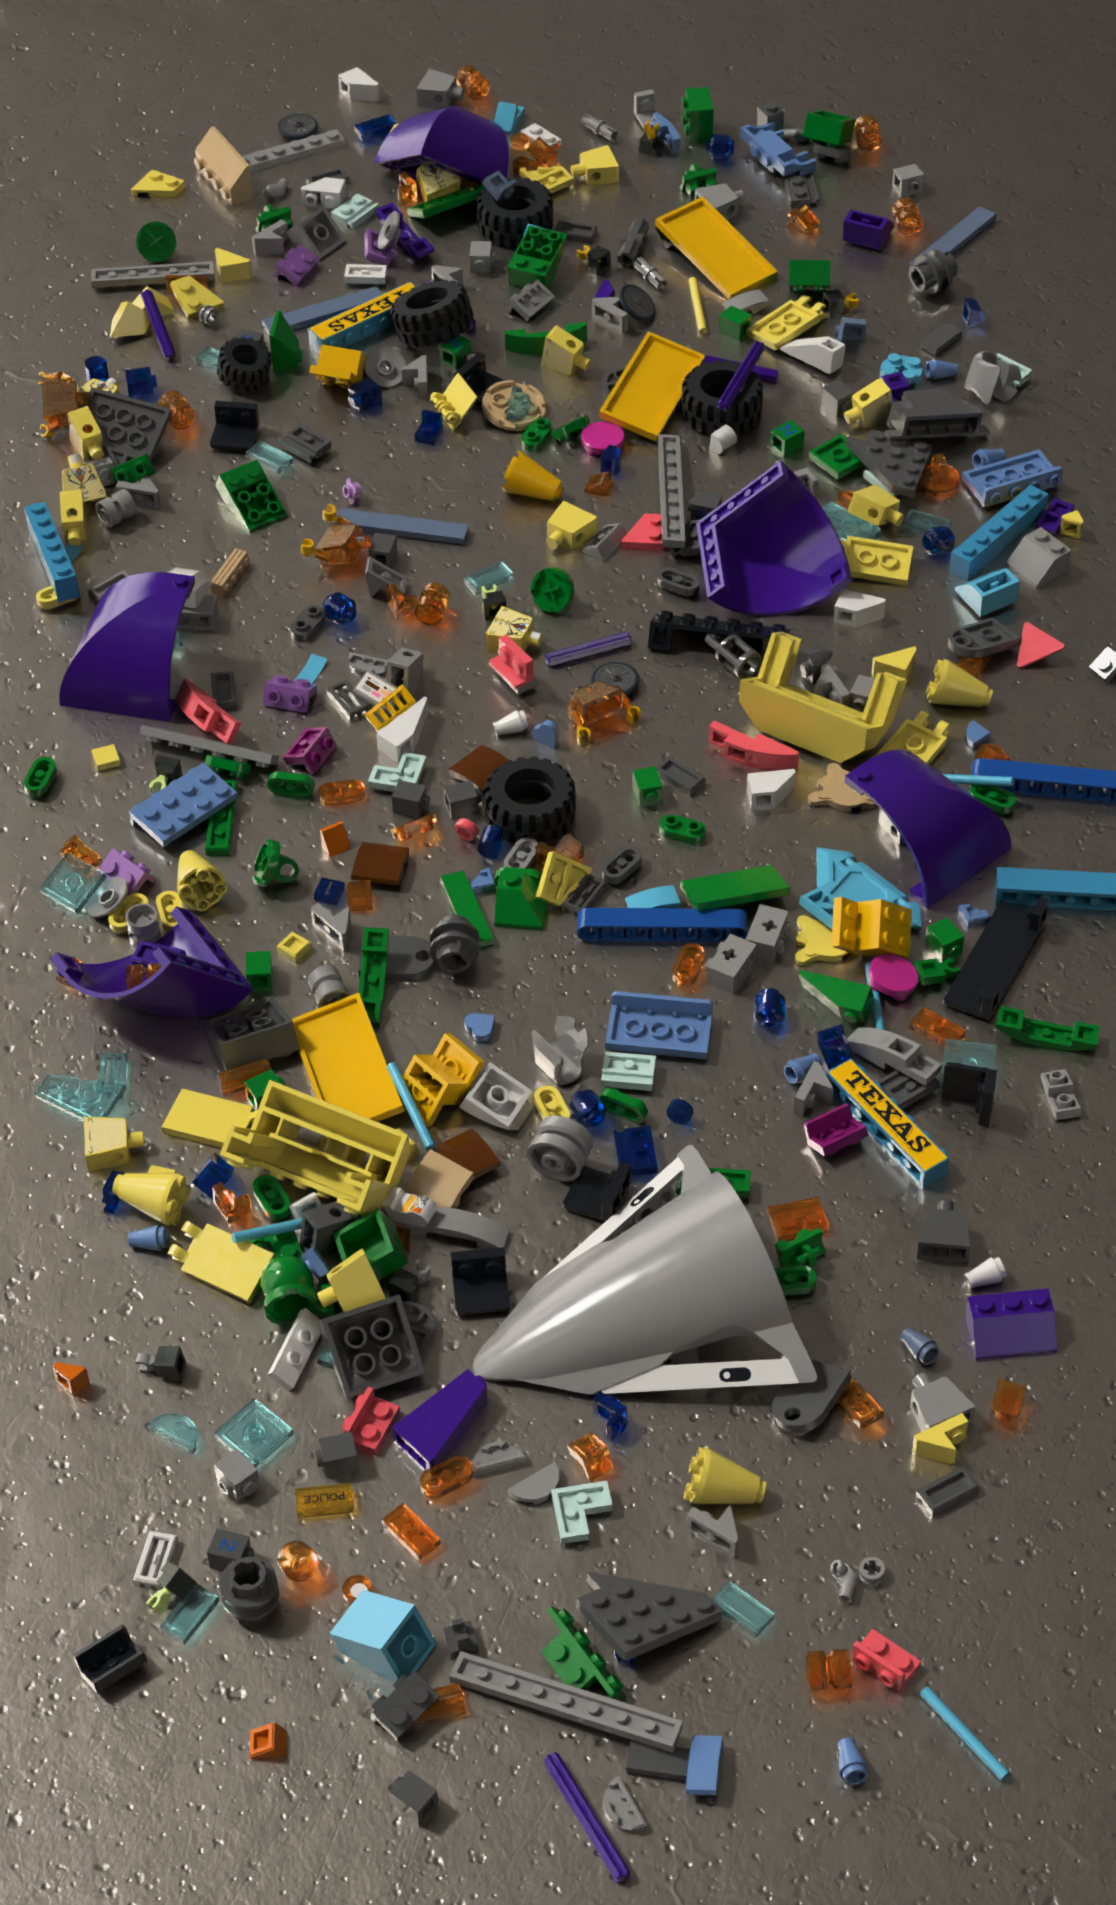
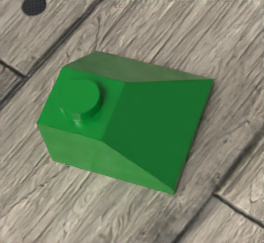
(284, 345)
(517, 902)

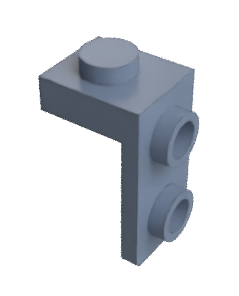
(851, 329)

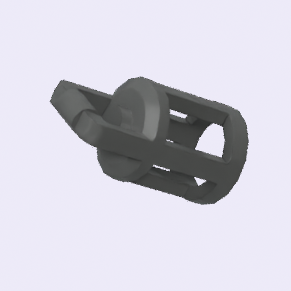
(729, 648)

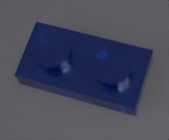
(374, 127)

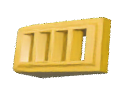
(405, 695)

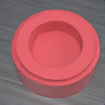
(466, 829)

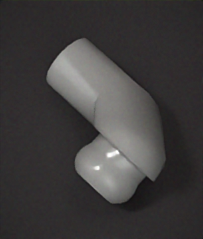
(795, 134)
(276, 190)
(846, 1578)

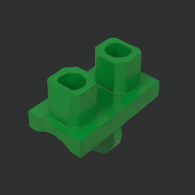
(697, 178)
(272, 216)
(134, 469)
(801, 1250)

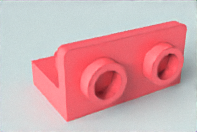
(512, 663)
(370, 1421)
(885, 1660)

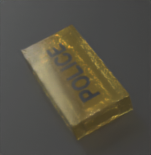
(324, 1500)

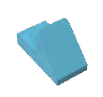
(508, 116)

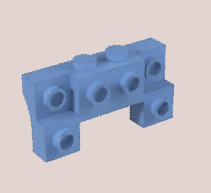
(773, 152)

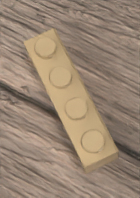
(229, 572)

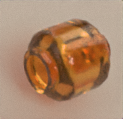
(297, 1561)

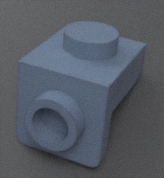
(499, 186)

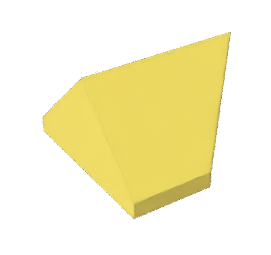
(130, 321)

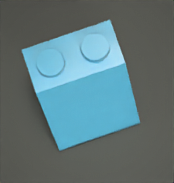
(384, 1635)

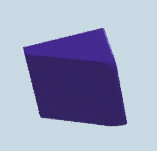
(605, 290)

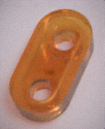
(524, 162)
(341, 792)
(423, 824)
(685, 968)
(445, 1477)

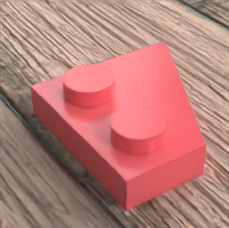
(644, 534)

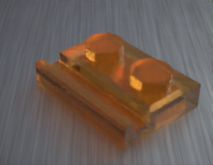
(795, 1216)

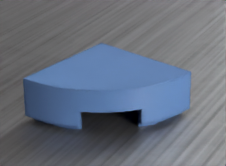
(976, 734)
(483, 882)
(973, 916)

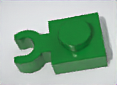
(933, 972)

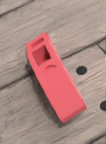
(205, 713)
(756, 752)

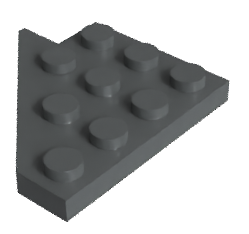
(128, 424)
(894, 462)

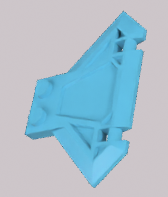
(855, 881)

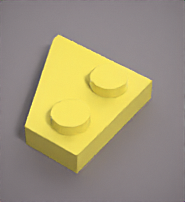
(552, 178)
(158, 185)
(193, 296)
(560, 878)

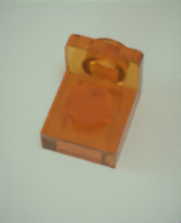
(399, 604)
(228, 1205)
(592, 1455)

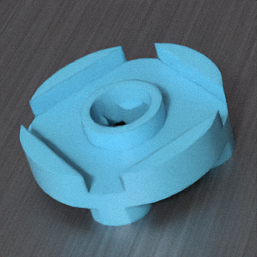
(908, 365)

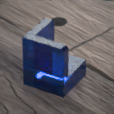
(212, 1172)

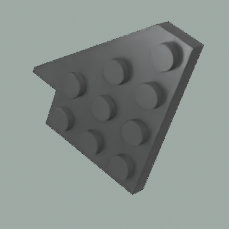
(643, 1614)

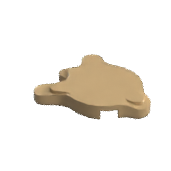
(837, 793)

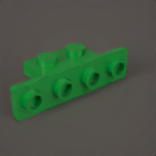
(575, 1660)

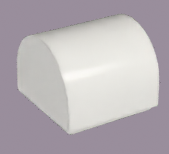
(722, 439)
(306, 1203)

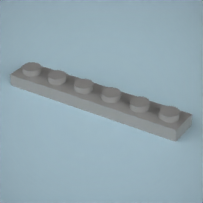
(294, 150)
(148, 274)
(218, 748)

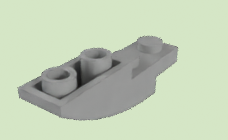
(894, 1050)

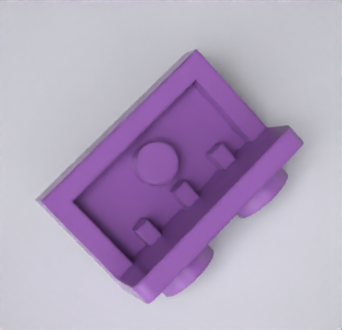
(375, 254)
(297, 265)
(288, 694)
(122, 865)

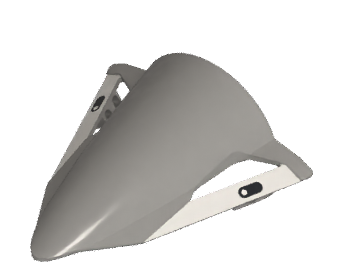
(662, 1287)

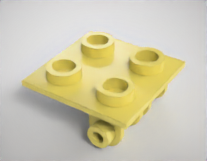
(454, 401)

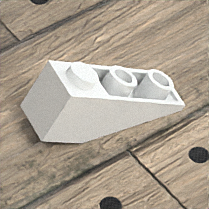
(819, 352)
(403, 732)

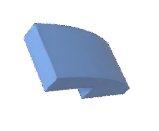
(667, 132)
(315, 1262)
(704, 1765)

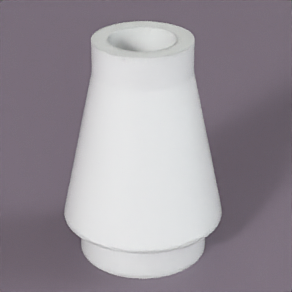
(512, 723)
(987, 1273)

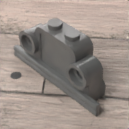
(933, 415)

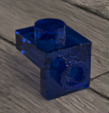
(611, 1411)

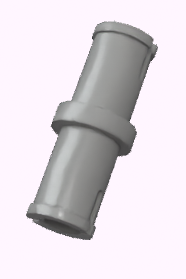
(599, 127)
(650, 273)

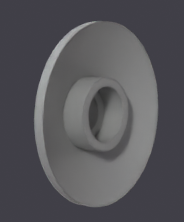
(389, 231)
(387, 358)
(107, 897)

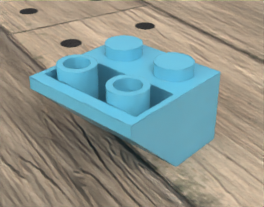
(990, 591)

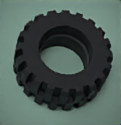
(507, 219)
(432, 314)
(705, 387)
(530, 779)

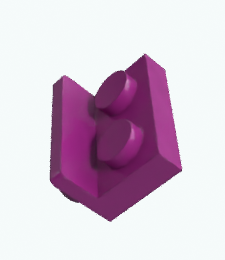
(311, 749)

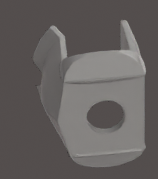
(992, 377)
(567, 1048)

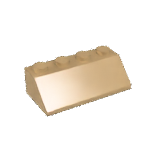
(224, 167)

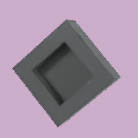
(460, 1637)

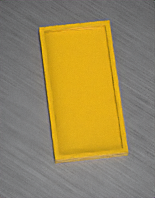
(716, 248)
(650, 386)
(346, 1059)

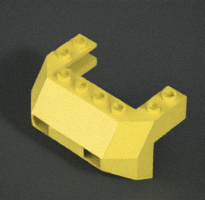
(812, 719)
(336, 1161)

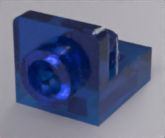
(430, 427)

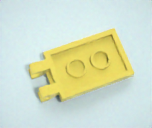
(786, 322)
(878, 560)
(918, 738)
(206, 1118)
(222, 1263)

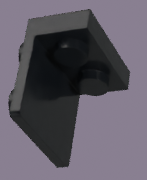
(476, 376)
(235, 425)
(971, 1086)
(598, 1192)
(480, 1281)

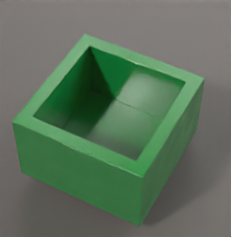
(697, 115)
(829, 128)
(809, 274)
(377, 1238)

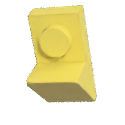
(938, 1440)

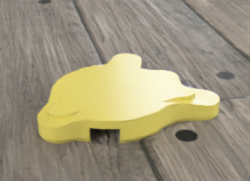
(817, 941)

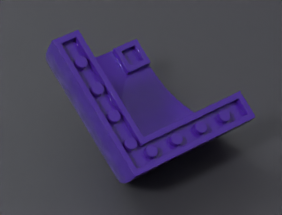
(449, 140)
(771, 548)
(129, 648)
(939, 821)
(182, 988)

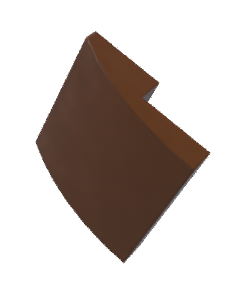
(478, 766)
(380, 863)
(469, 1152)

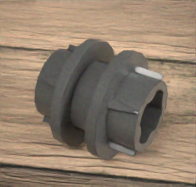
(933, 271)
(454, 944)
(249, 1588)

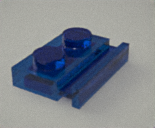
(636, 1148)

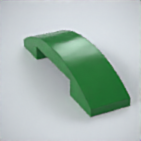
(533, 343)
(374, 971)
(1047, 1034)

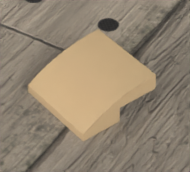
(439, 1180)

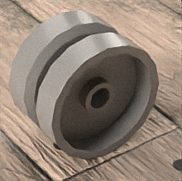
(559, 1148)

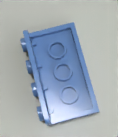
(1011, 476)
(182, 804)
(659, 1025)

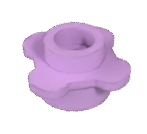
(352, 491)

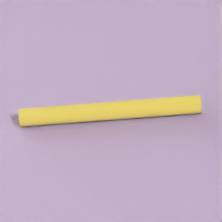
(697, 305)

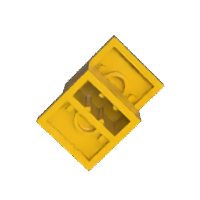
(338, 366)
(871, 927)
(441, 1077)

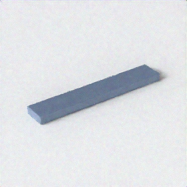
(962, 232)
(324, 310)
(407, 526)

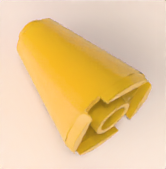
(531, 480)

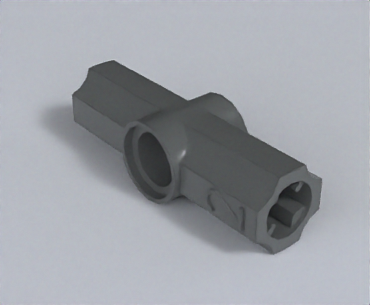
(633, 242)

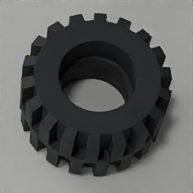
(244, 364)

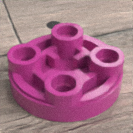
(600, 435)
(893, 976)

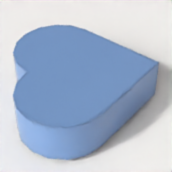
(547, 734)
(480, 1026)

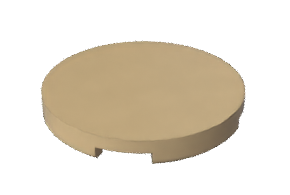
(496, 404)

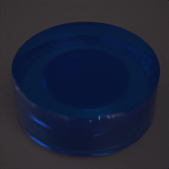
(680, 1111)

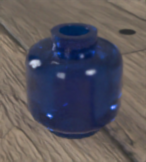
(720, 147)
(938, 541)
(339, 608)
(769, 1007)
(587, 1108)

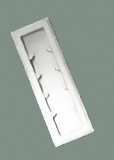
(296, 1349)

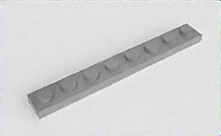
(671, 491)
(566, 1701)

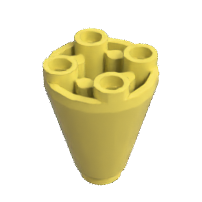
(957, 687)
(199, 881)
(154, 1194)
(721, 1481)

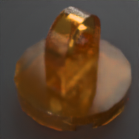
(939, 478)

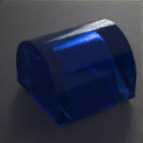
(972, 313)
(96, 368)
(611, 460)
(490, 842)

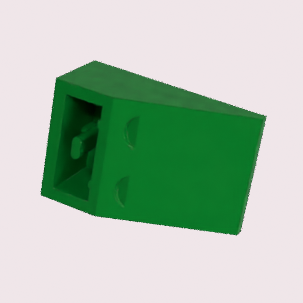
(536, 257)
(250, 495)

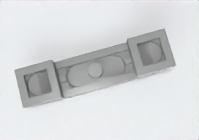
(466, 1226)

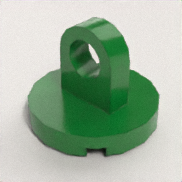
(156, 241)
(552, 589)
(269, 864)

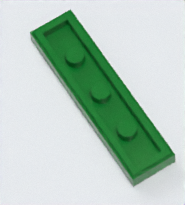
(221, 828)
(465, 903)

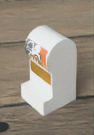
(408, 1207)

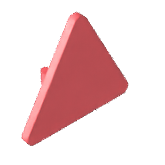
(1036, 645)

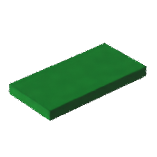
(445, 202)
(735, 887)

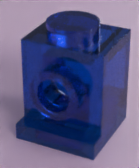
(140, 381)
(364, 394)
(834, 1046)

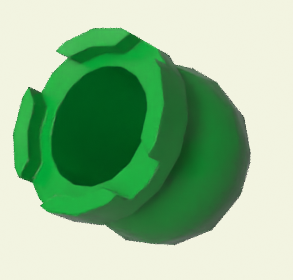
(287, 1289)

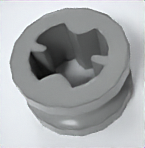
(208, 315)
(872, 1580)

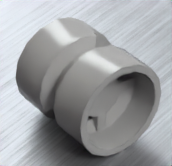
(116, 508)
(142, 924)
(327, 985)

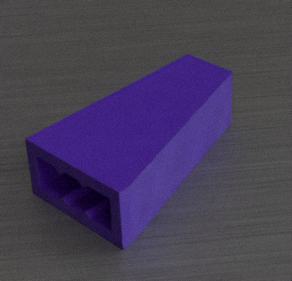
(441, 1421)

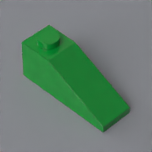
(845, 998)

